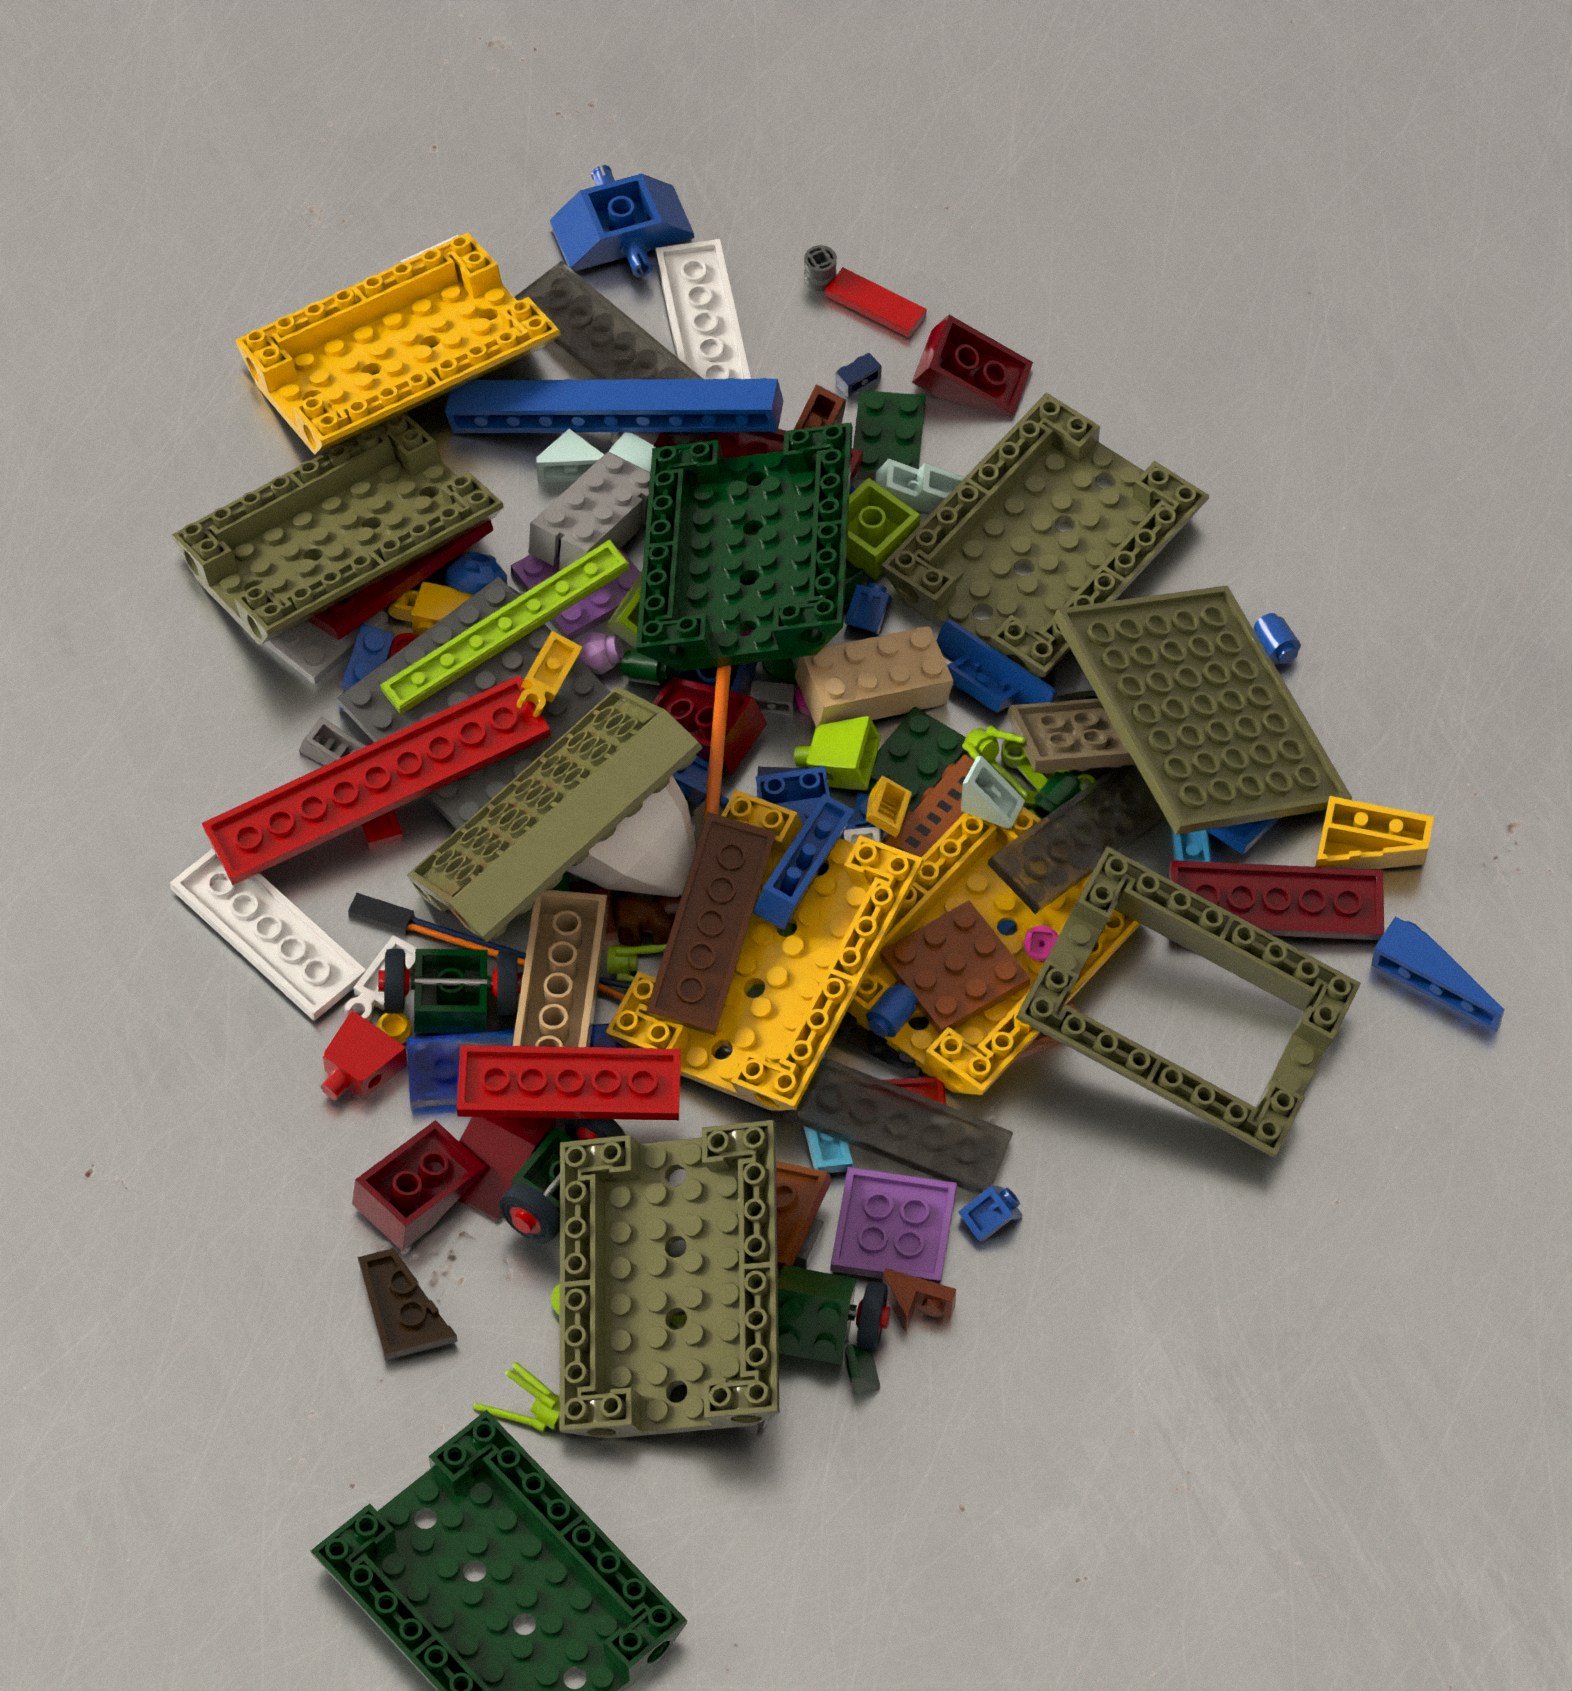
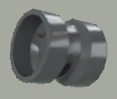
(819, 267)

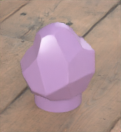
(600, 652)

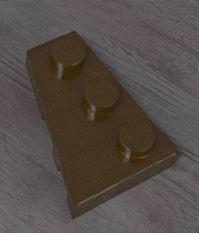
(400, 1309)

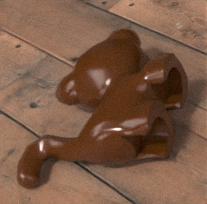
(639, 916)

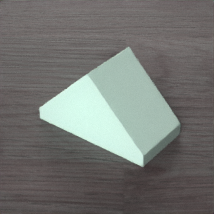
(566, 458)
(990, 795)

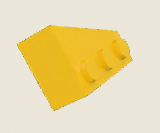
(1372, 836)

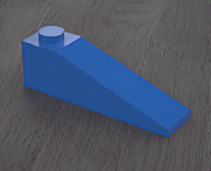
(802, 862)
(1424, 965)

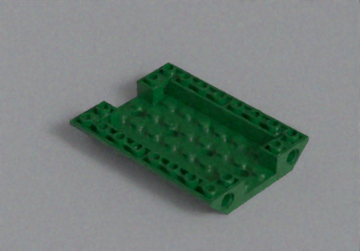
(702, 555)
(539, 1562)

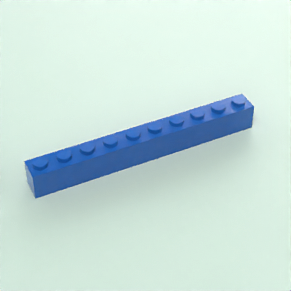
(616, 406)

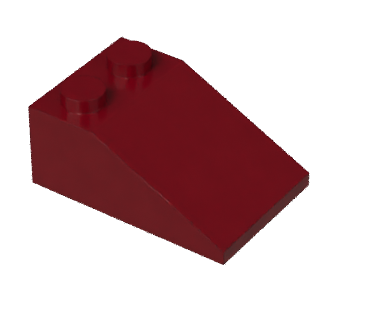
(971, 369)
(693, 708)
(503, 1148)
(416, 1184)

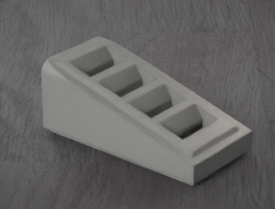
(333, 735)

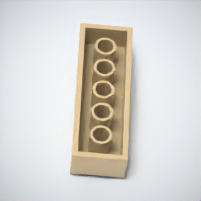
(561, 970)

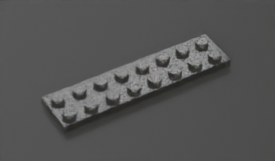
(604, 336)

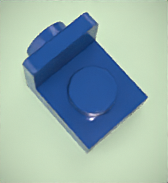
(868, 607)
(990, 1211)

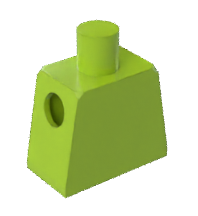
(845, 750)

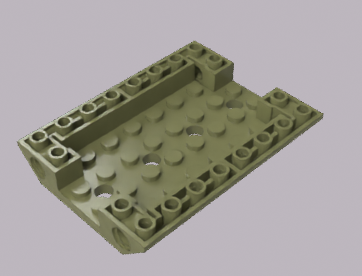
(1008, 520)
(263, 545)
(554, 813)
(626, 1287)

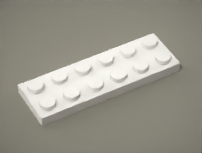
(702, 309)
(270, 934)

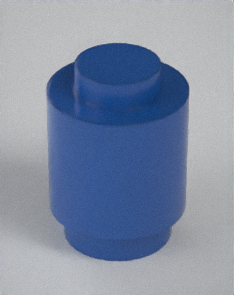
(1277, 638)
(892, 1010)

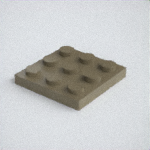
(1068, 736)

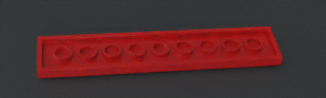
(374, 780)

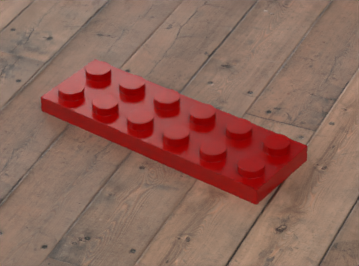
(569, 1082)

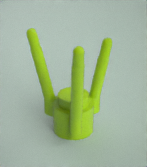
(985, 744)
(624, 959)
(545, 1407)

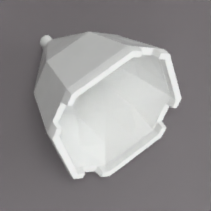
(647, 850)

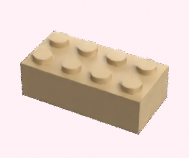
(875, 677)

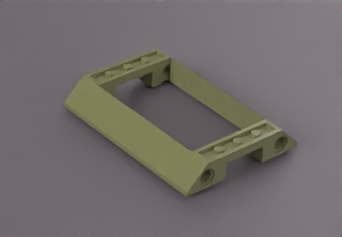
(1225, 941)

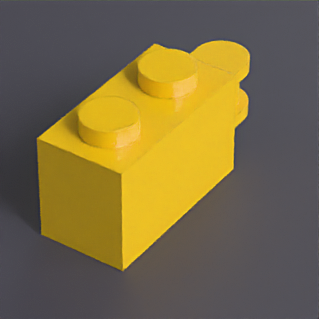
(430, 605)

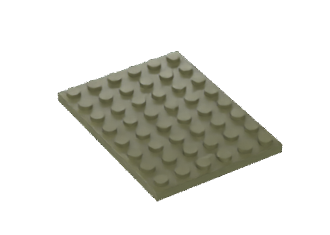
(1201, 708)

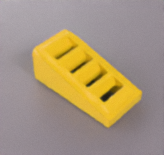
(887, 806)

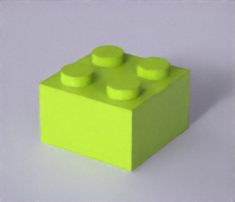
(876, 526)

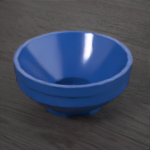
(473, 572)

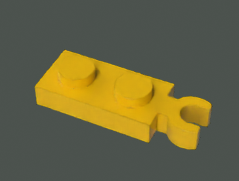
(549, 671)

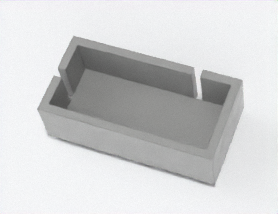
(597, 507)

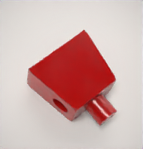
(361, 1058)

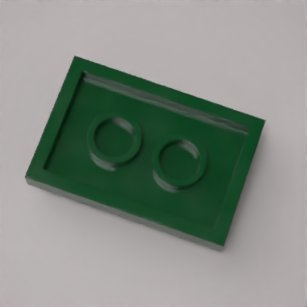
(888, 428)
(917, 755)

